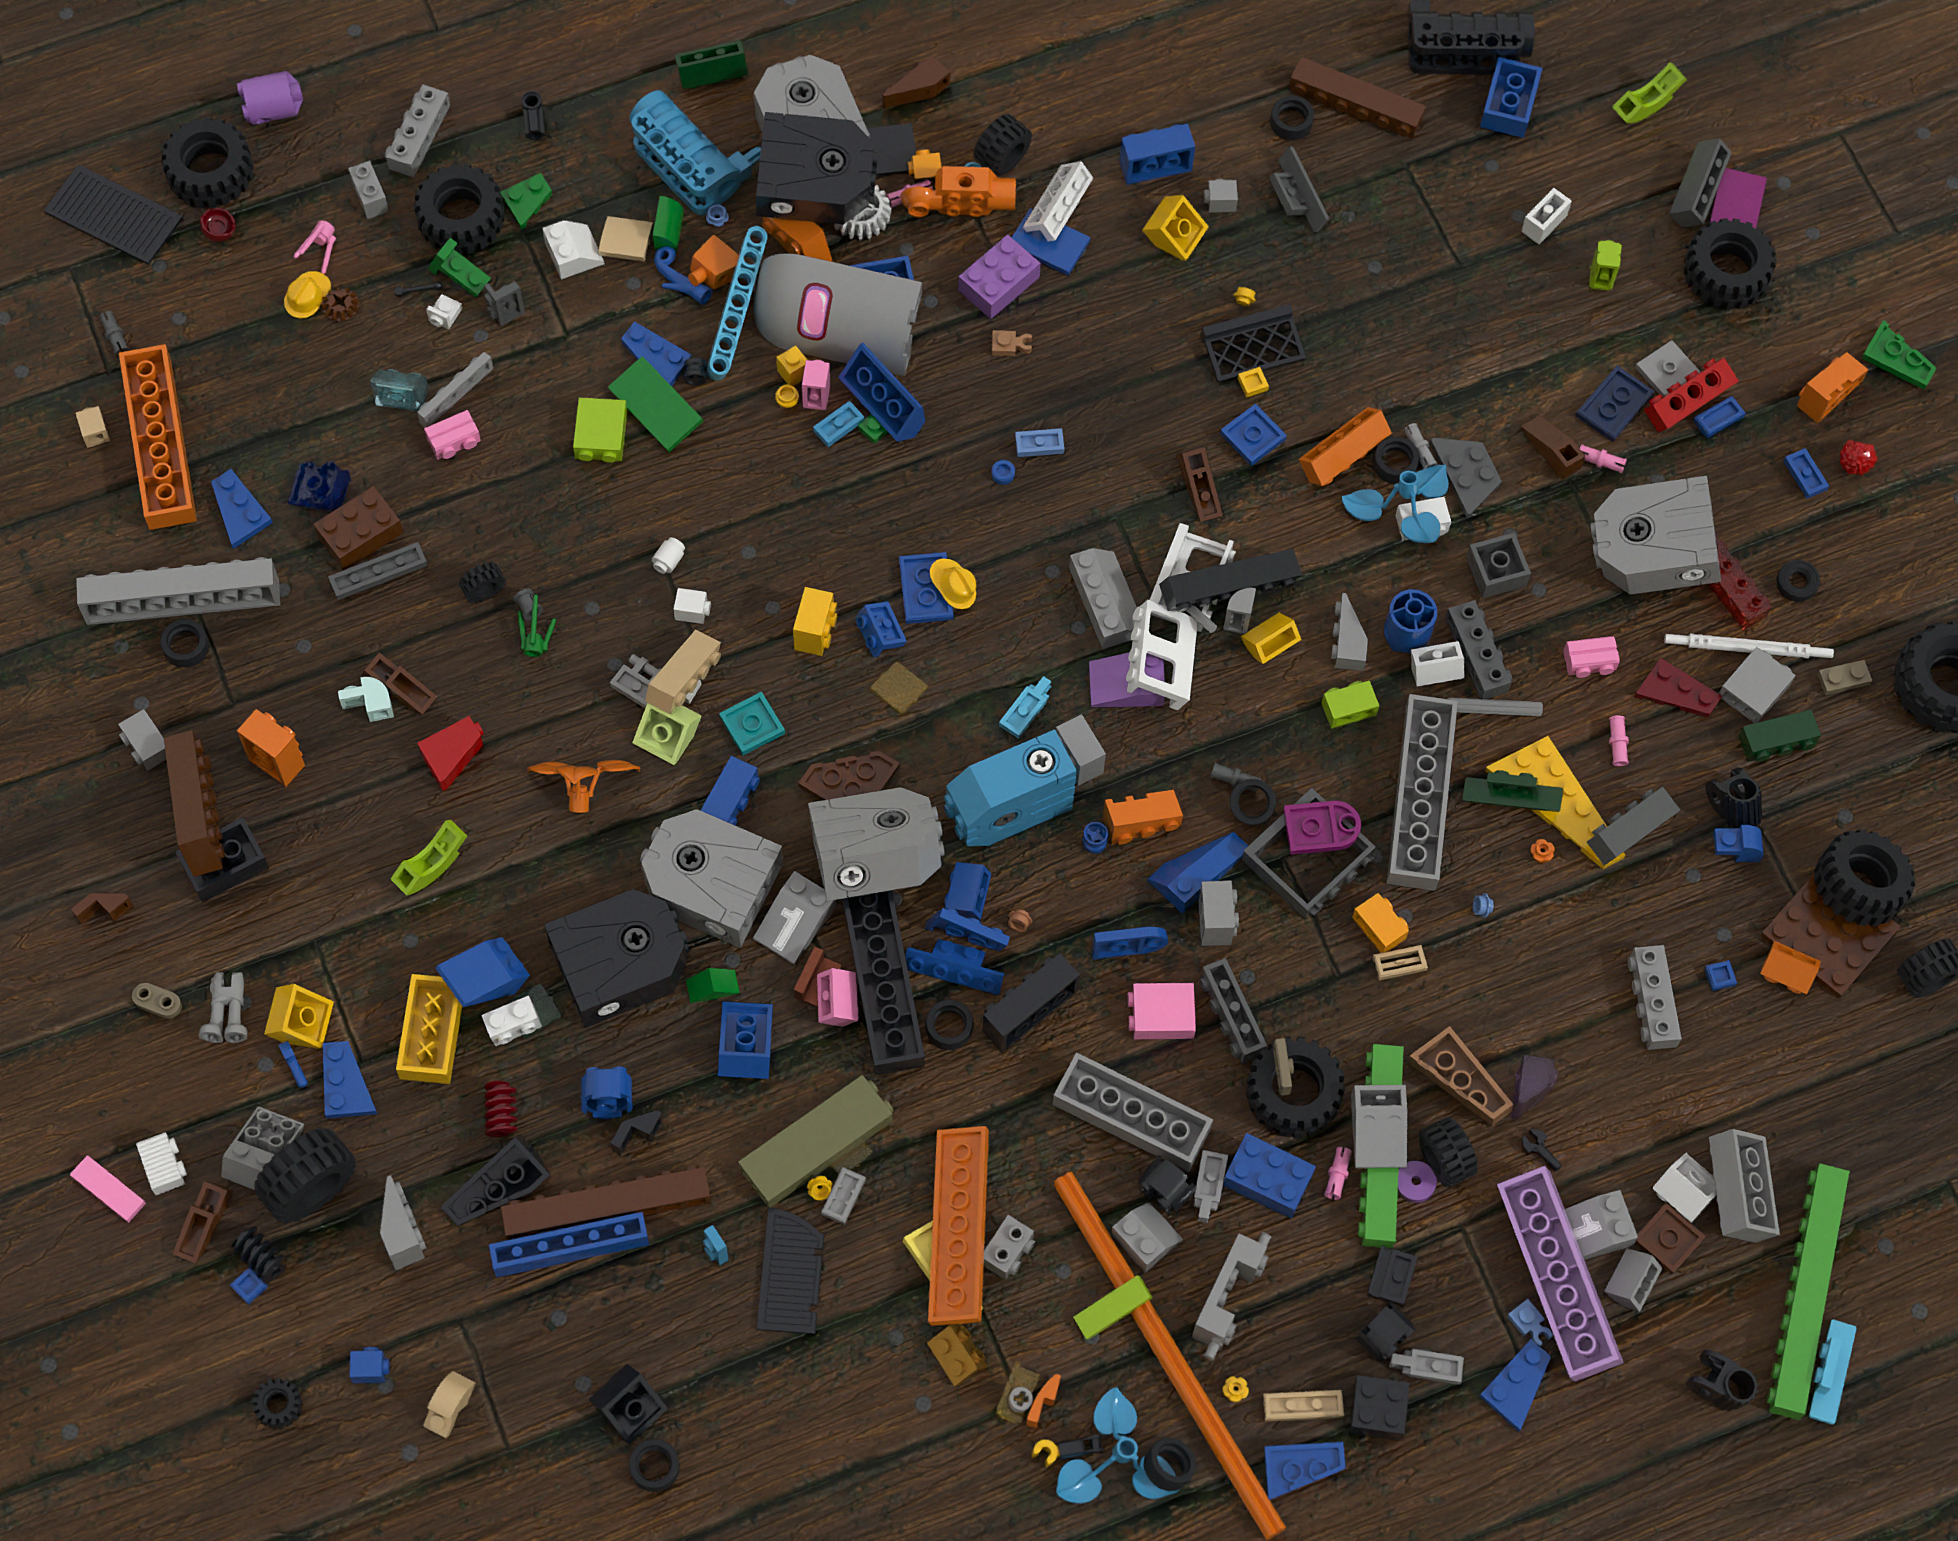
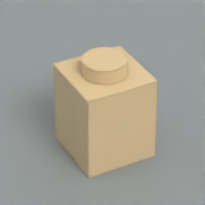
(92, 426)

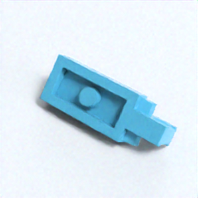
(1026, 708)

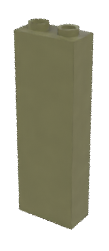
(816, 1141)

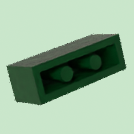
(711, 64)
(1779, 736)

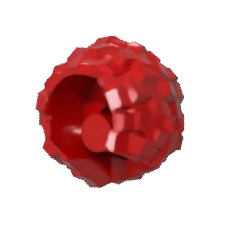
(1857, 457)

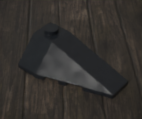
(503, 1179)

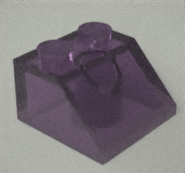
(1533, 1081)

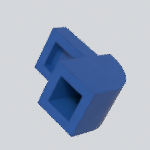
(1741, 842)

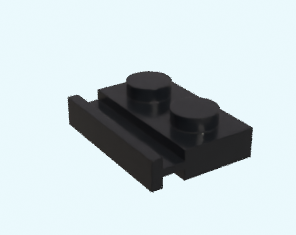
(1392, 1276)

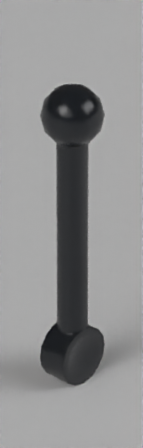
(399, 291)

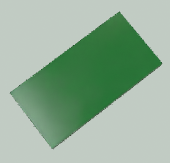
(655, 404)

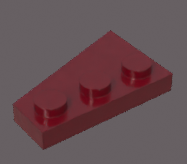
(1674, 687)

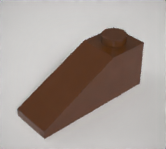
(1199, 483)

